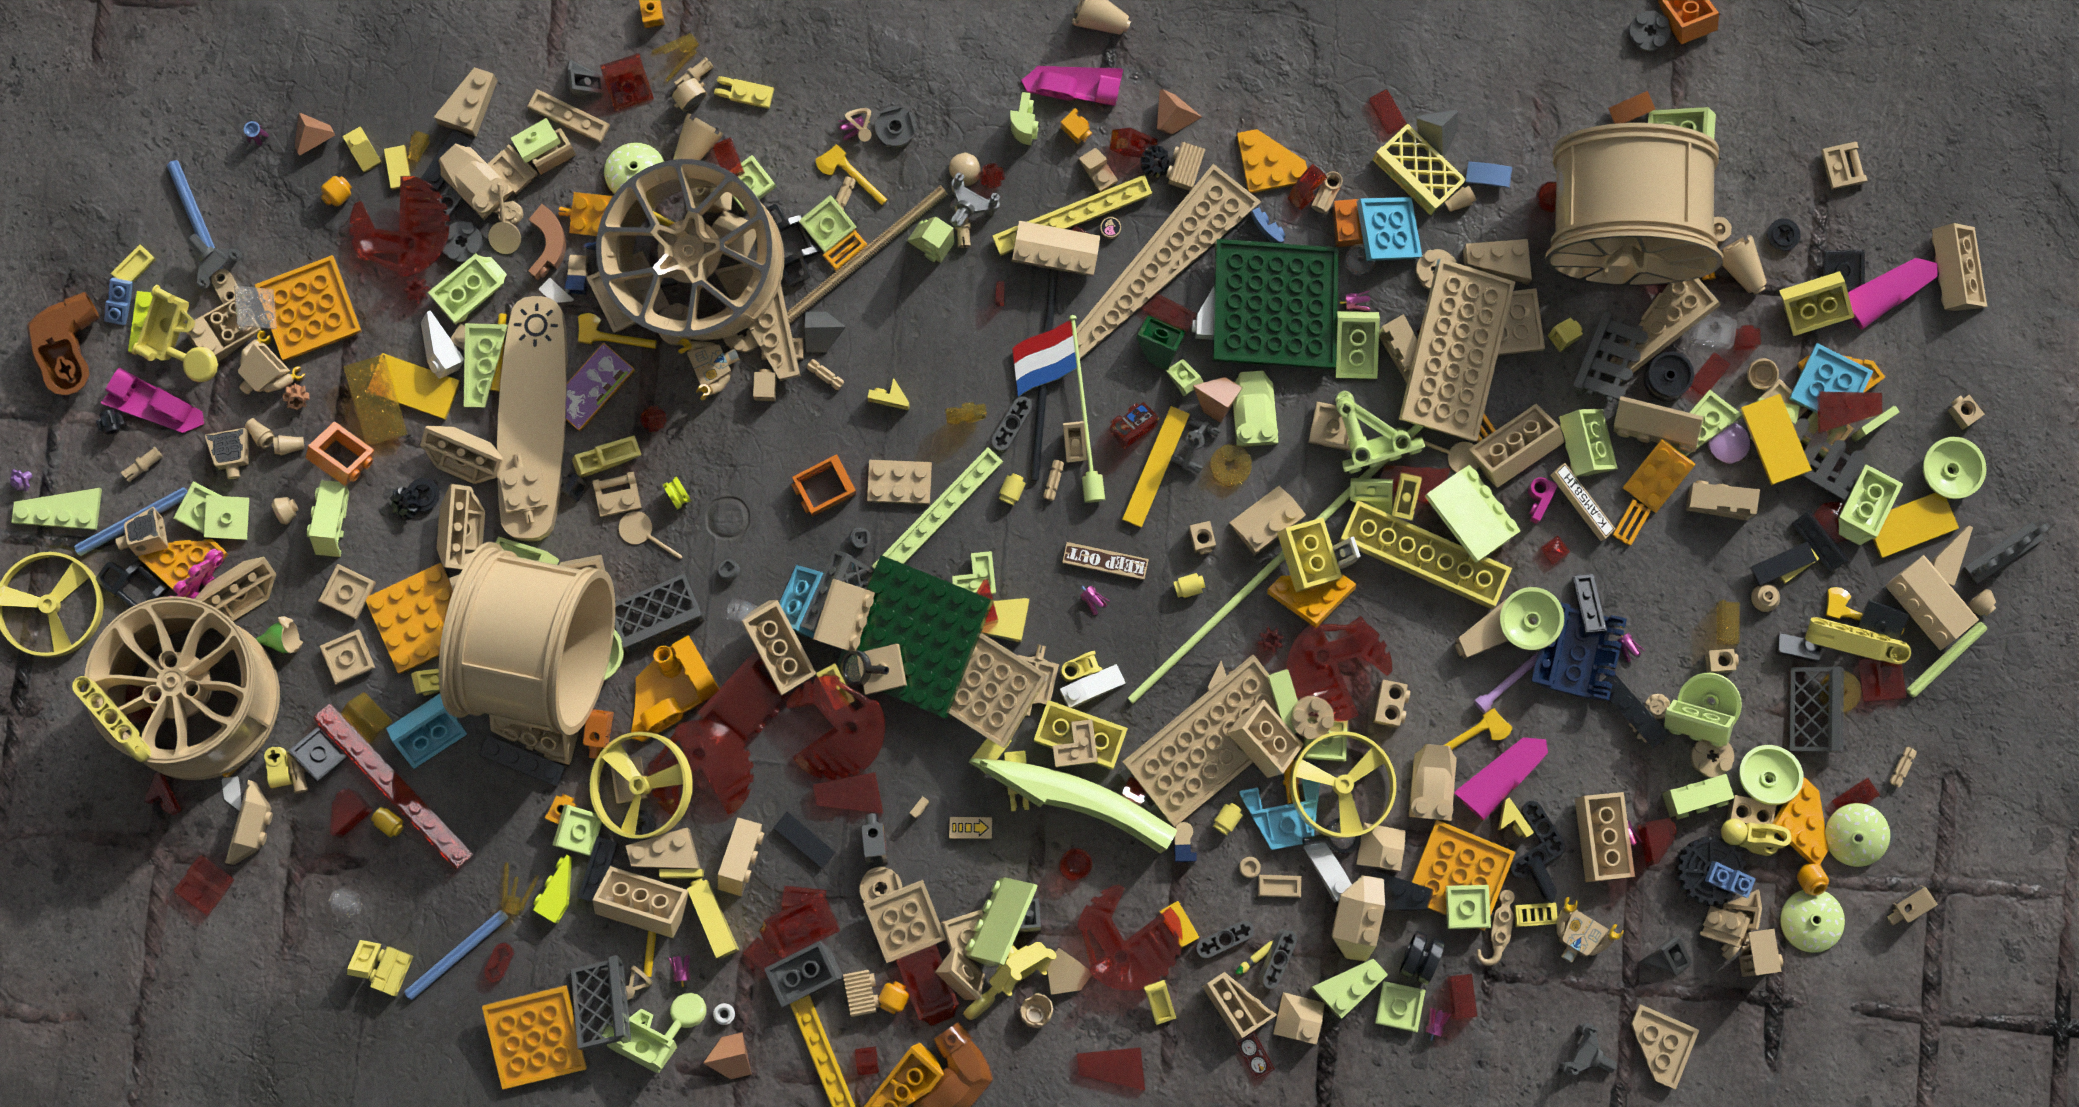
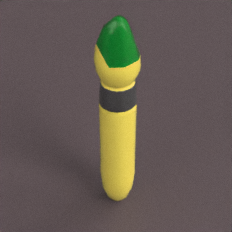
(1244, 967)

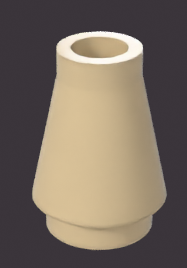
(1460, 199)
(261, 434)
(287, 444)

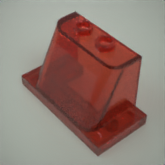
(745, 700)

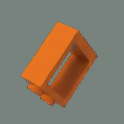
(822, 466)
(344, 475)

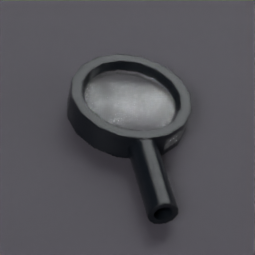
(857, 668)
(1337, 845)

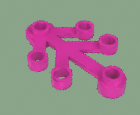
(211, 561)

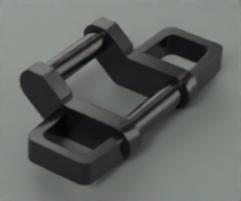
(810, 251)
(136, 567)

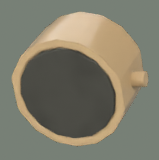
(689, 94)

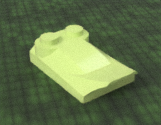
(468, 287)
(1255, 410)
(1868, 505)

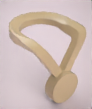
(863, 134)
(630, 989)

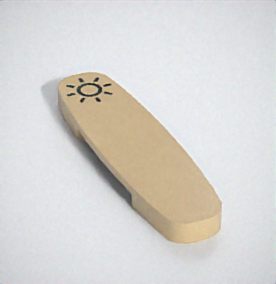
(534, 407)

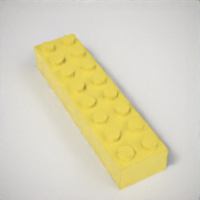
(1425, 555)

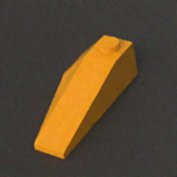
(909, 1080)

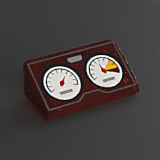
(1255, 1055)

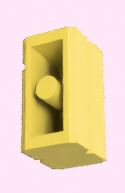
(1406, 496)
(390, 971)

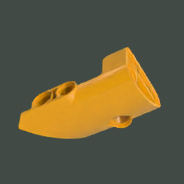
(670, 687)

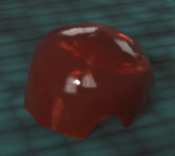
(1546, 196)
(1075, 864)

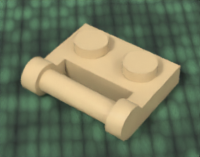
(1838, 168)
(618, 501)

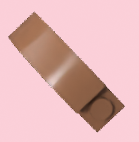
(555, 247)

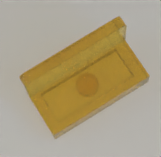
(1728, 622)
(365, 717)

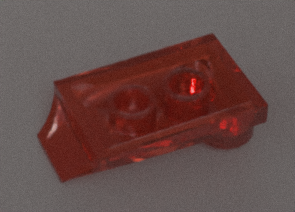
(799, 926)
(929, 993)

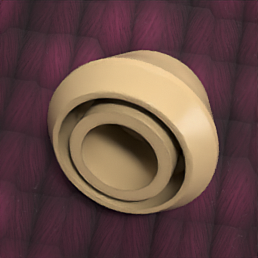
(284, 509)
(1762, 601)
(1983, 603)

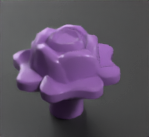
(20, 480)

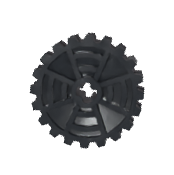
(1694, 866)

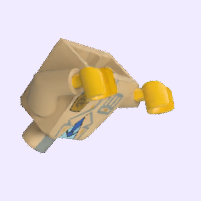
(709, 365)
(263, 368)
(1582, 933)

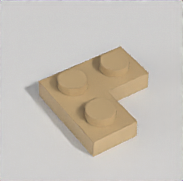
(1083, 748)

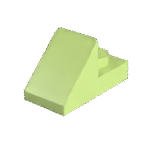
(1184, 377)

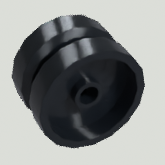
(1677, 367)
(1422, 958)

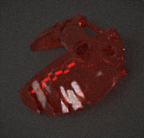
(419, 220)
(1324, 679)
(839, 749)
(724, 763)
(1147, 951)

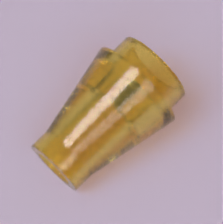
(418, 144)

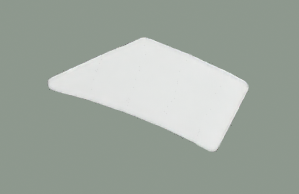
(555, 292)
(231, 791)

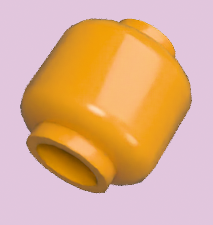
(335, 191)
(1813, 879)
(893, 997)

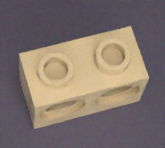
(1386, 702)
(1751, 809)

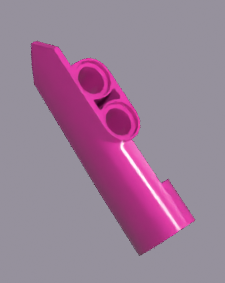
(1082, 83)
(1889, 290)
(150, 403)
(1502, 775)

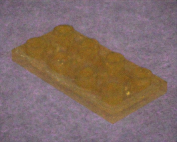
(375, 400)

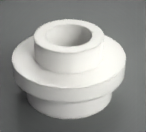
(724, 1021)

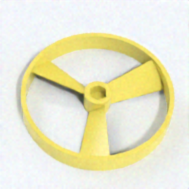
(50, 604)
(640, 785)
(1343, 785)

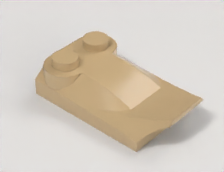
(473, 179)
(1433, 783)

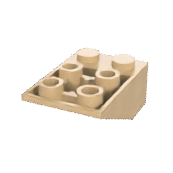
(219, 331)

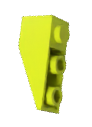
(556, 896)

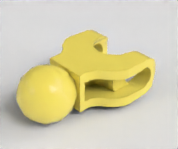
(1755, 836)

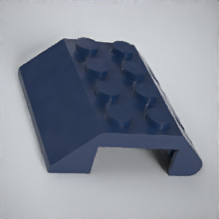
(1578, 660)

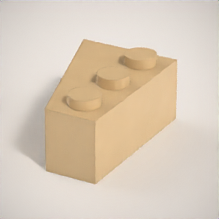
(740, 856)

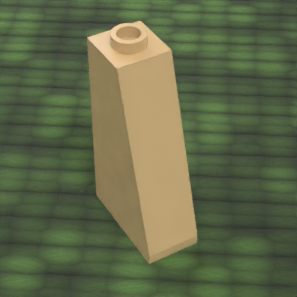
(1483, 635)

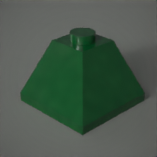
(1160, 341)

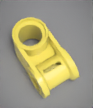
(1081, 666)
(277, 769)

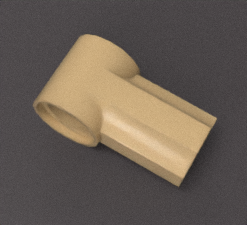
(1327, 193)

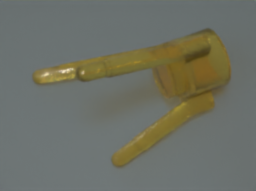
(686, 44)
(511, 903)

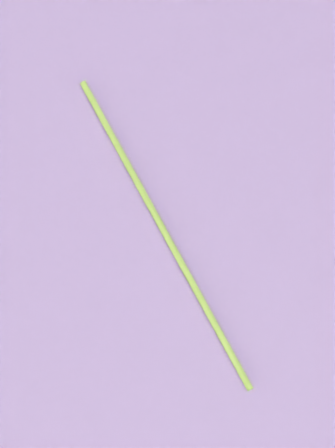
(1249, 587)

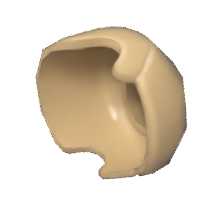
(966, 165)
(1762, 373)
(1036, 1010)

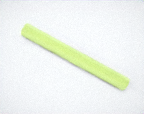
(1946, 659)

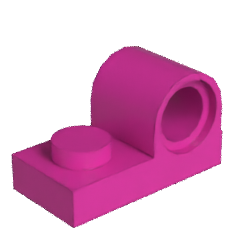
(1543, 498)

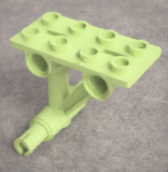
(1378, 448)

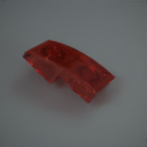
(1303, 189)
(1860, 793)

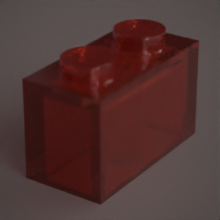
(1462, 996)

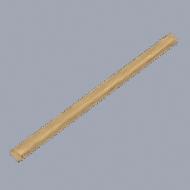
(865, 253)

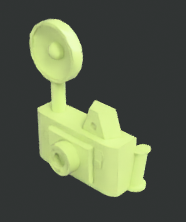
(651, 1047)

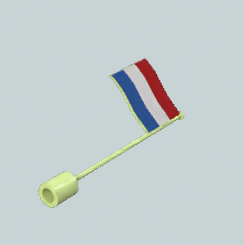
(1046, 360)

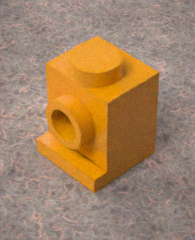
(651, 17)
(1076, 127)
(553, 814)

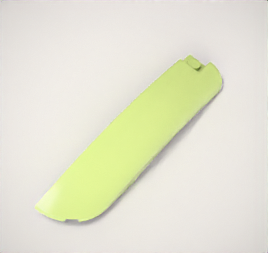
(1070, 792)

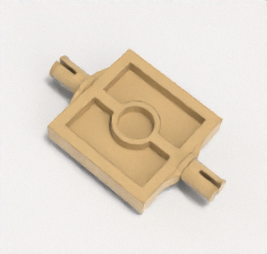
(523, 488)
(1047, 667)

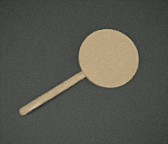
(503, 235)
(1458, 455)
(637, 528)

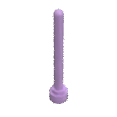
(1484, 702)

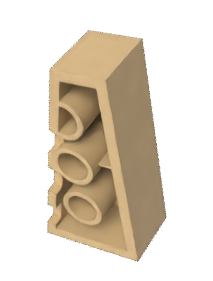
(1400, 344)

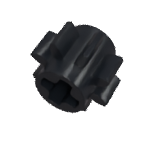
(109, 422)

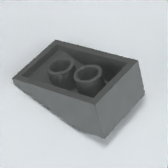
(804, 973)

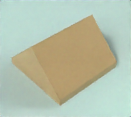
(556, 155)
(962, 975)

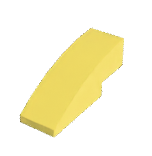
(606, 456)

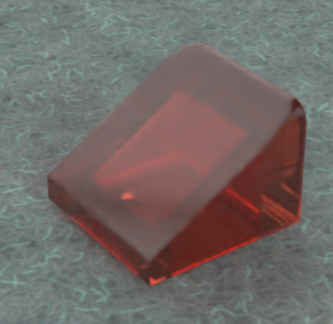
(866, 1060)

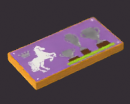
(595, 385)

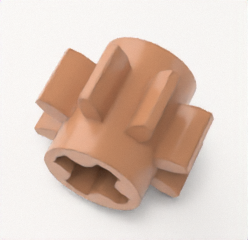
(296, 396)

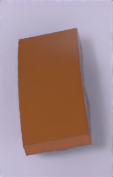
(1632, 108)

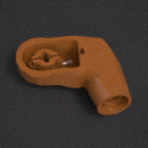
(56, 346)
(966, 1074)

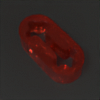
(494, 959)

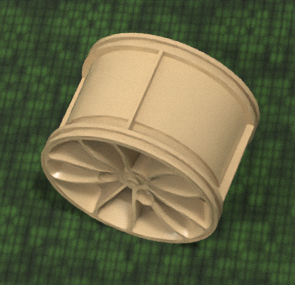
(152, 621)

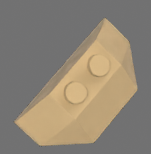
(461, 453)
(459, 526)
(240, 588)
(250, 825)
(1359, 918)

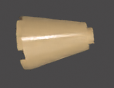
(1101, 16)
(695, 139)
(1744, 264)

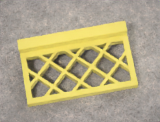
(1410, 183)

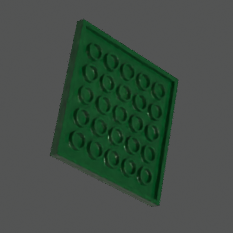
(1275, 304)
(931, 623)

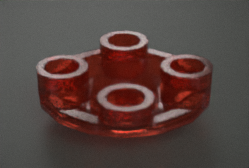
(1828, 518)

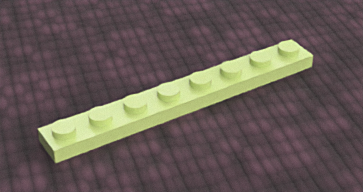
(943, 507)

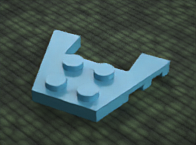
(1282, 824)

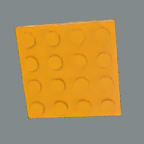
(311, 308)
(413, 616)
(1460, 859)
(533, 1037)

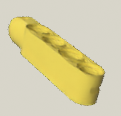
(1857, 641)
(134, 744)

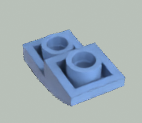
(1489, 174)
(1272, 231)
(119, 301)
(1730, 879)

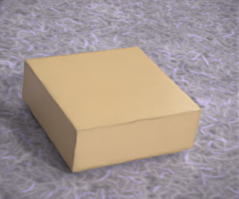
(919, 807)

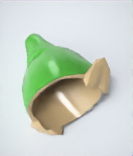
(282, 636)

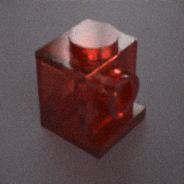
(1747, 338)

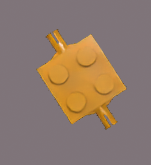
(586, 212)

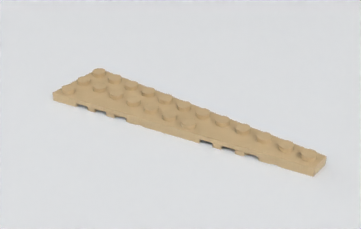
(1201, 218)

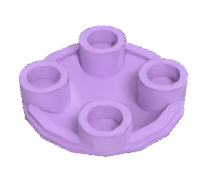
(1730, 444)

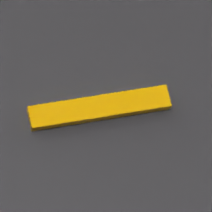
(1156, 467)
(821, 1053)

